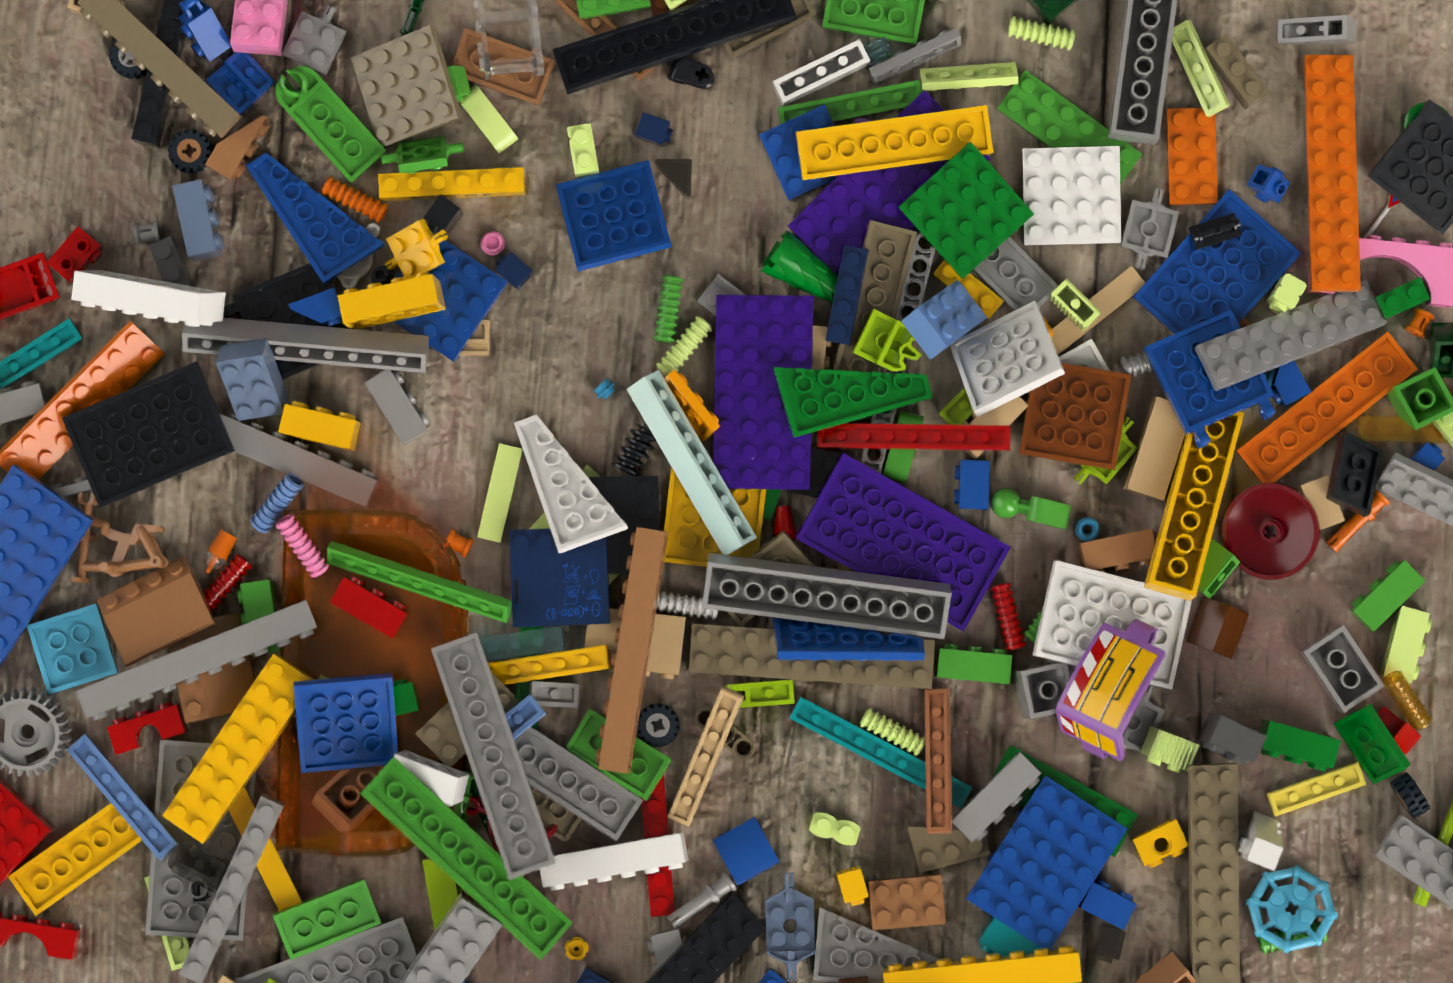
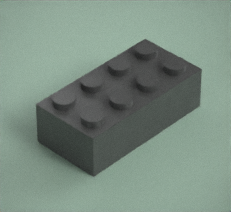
(1230, 739)

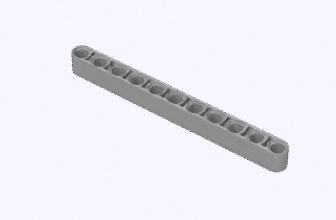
(912, 302)

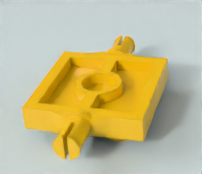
(415, 249)

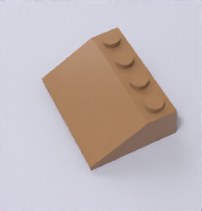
(156, 611)
(218, 692)

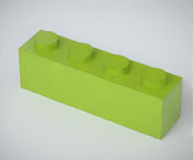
(441, 890)

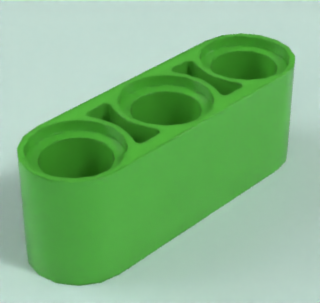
(900, 460)

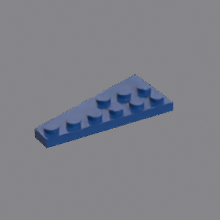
(832, 642)

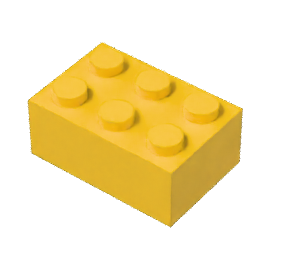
(319, 425)

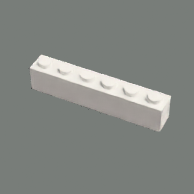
(616, 859)

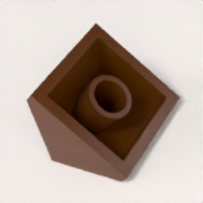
(1217, 627)

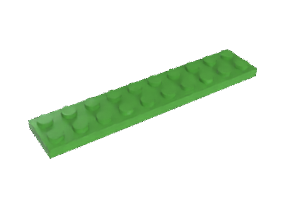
(465, 858)

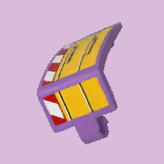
(1109, 687)

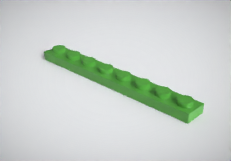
(419, 582)

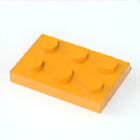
(702, 421)

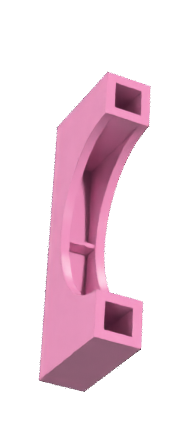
(1429, 262)

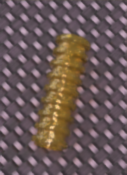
(1407, 700)

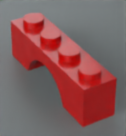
(59, 940)

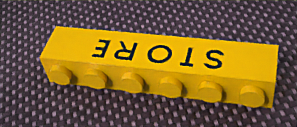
(452, 184)

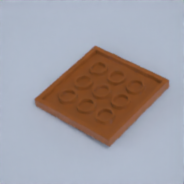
(1077, 417)

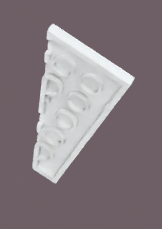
(568, 497)

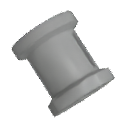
(147, 232)

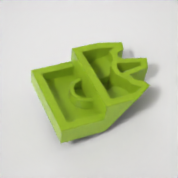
(885, 342)

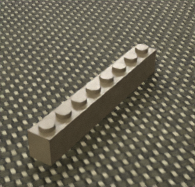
(163, 63)

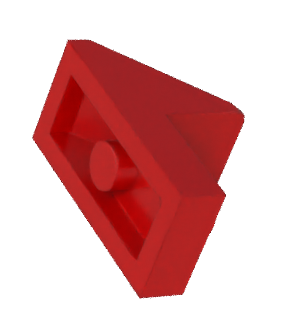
(1400, 730)

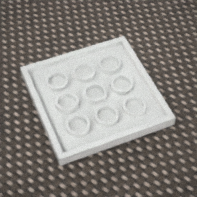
(1072, 195)
(1006, 358)

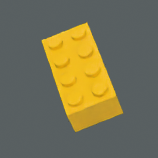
(391, 301)

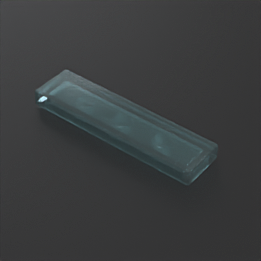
(523, 643)

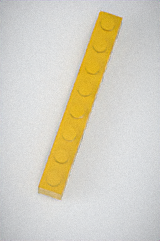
(1035, 967)

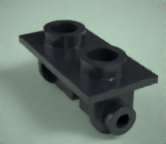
(1215, 231)

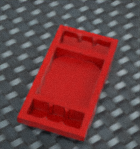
(26, 286)

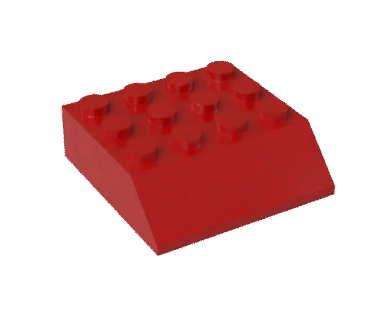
(20, 830)

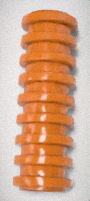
(354, 199)

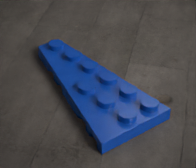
(319, 228)

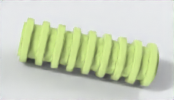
(1041, 33)
(684, 346)
(892, 731)

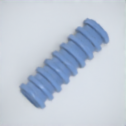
(276, 503)

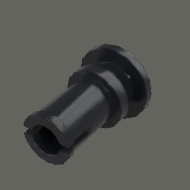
(382, 275)

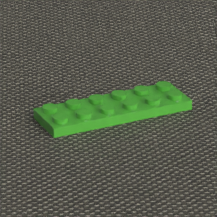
(1058, 121)

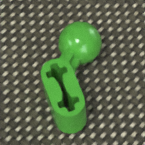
(1007, 504)

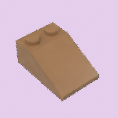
(341, 797)

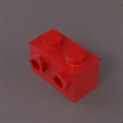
(75, 254)

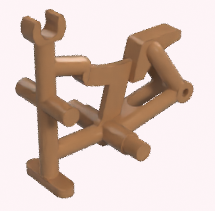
(118, 565)

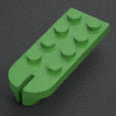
(328, 122)

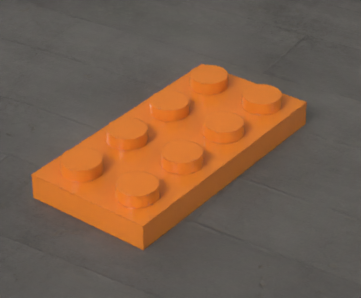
(1191, 157)

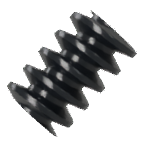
(635, 451)

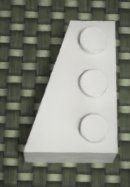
(1262, 841)

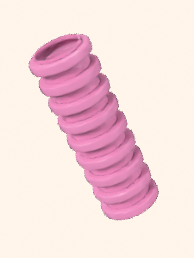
(302, 545)

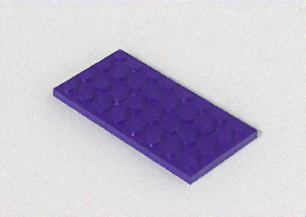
(849, 201)
(754, 434)
(896, 533)

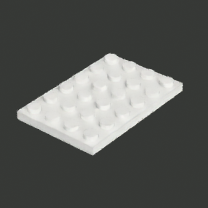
(1084, 599)

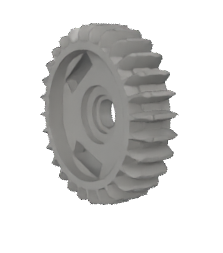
(47, 734)

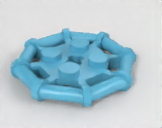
(1299, 897)

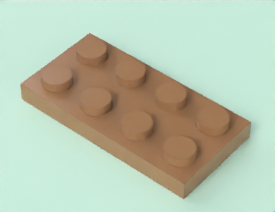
(518, 84)

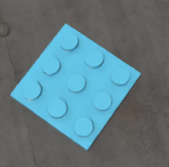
(72, 649)

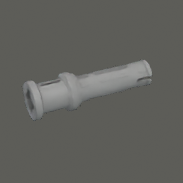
(711, 894)

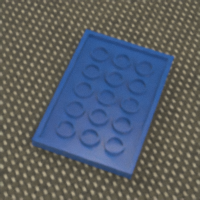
(1219, 277)
(1046, 863)

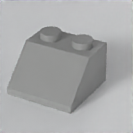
(1040, 688)

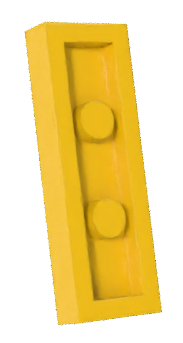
(982, 295)

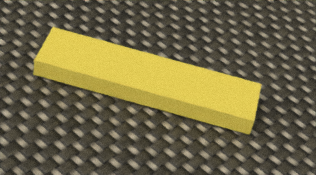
(1316, 789)

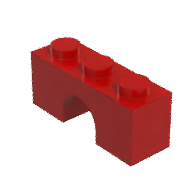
(126, 733)

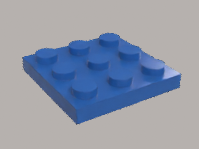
(783, 151)

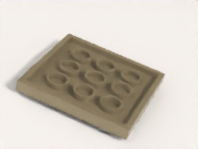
(406, 86)

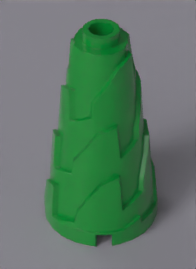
(800, 268)

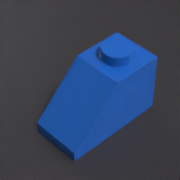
(320, 308)
(1289, 384)

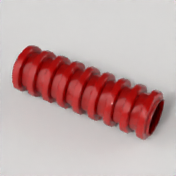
(226, 581)
(1008, 616)

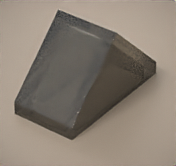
(678, 173)

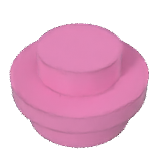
(492, 243)

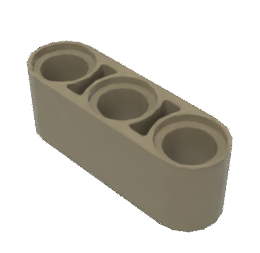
(736, 737)

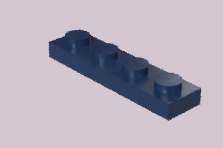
(847, 295)

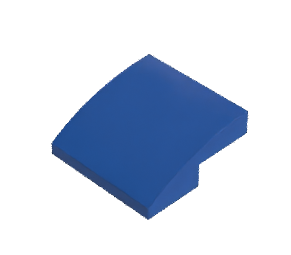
(240, 81)
(746, 851)

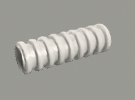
(684, 605)

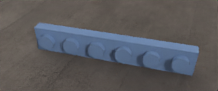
(122, 796)

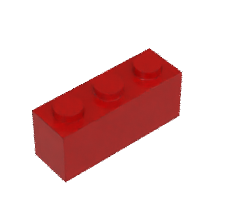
(370, 606)

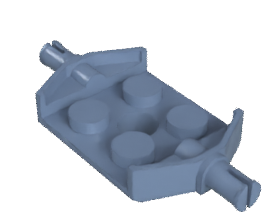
(795, 945)

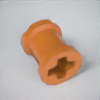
(1419, 323)
(459, 543)

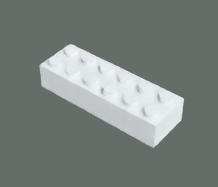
(148, 297)

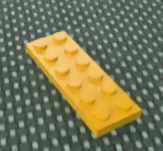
(74, 859)

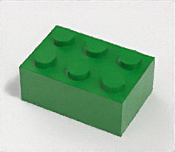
(1299, 745)

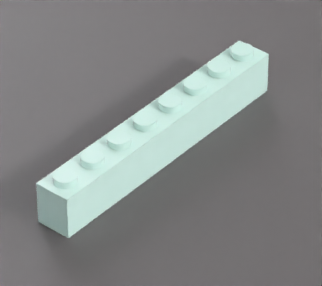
(691, 463)

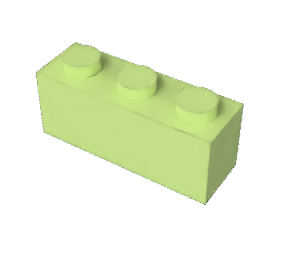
(1406, 642)

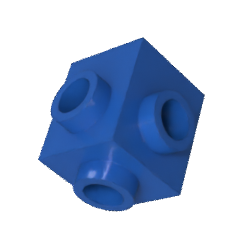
(1268, 184)

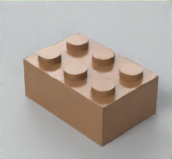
(906, 901)

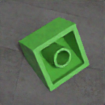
(1422, 399)

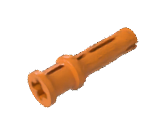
(1348, 530)

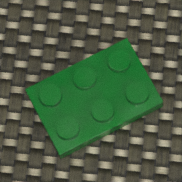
(1371, 744)

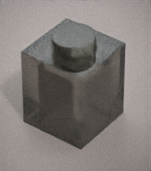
(1109, 943)

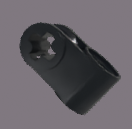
(686, 72)

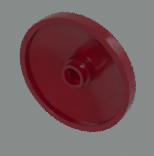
(1271, 530)

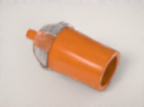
(219, 551)

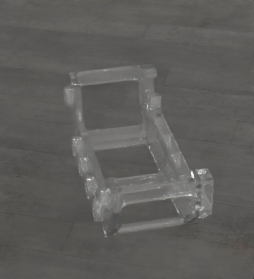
(533, 63)

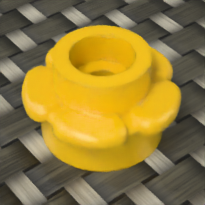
(571, 953)

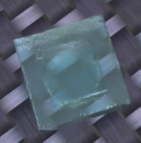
(878, 50)

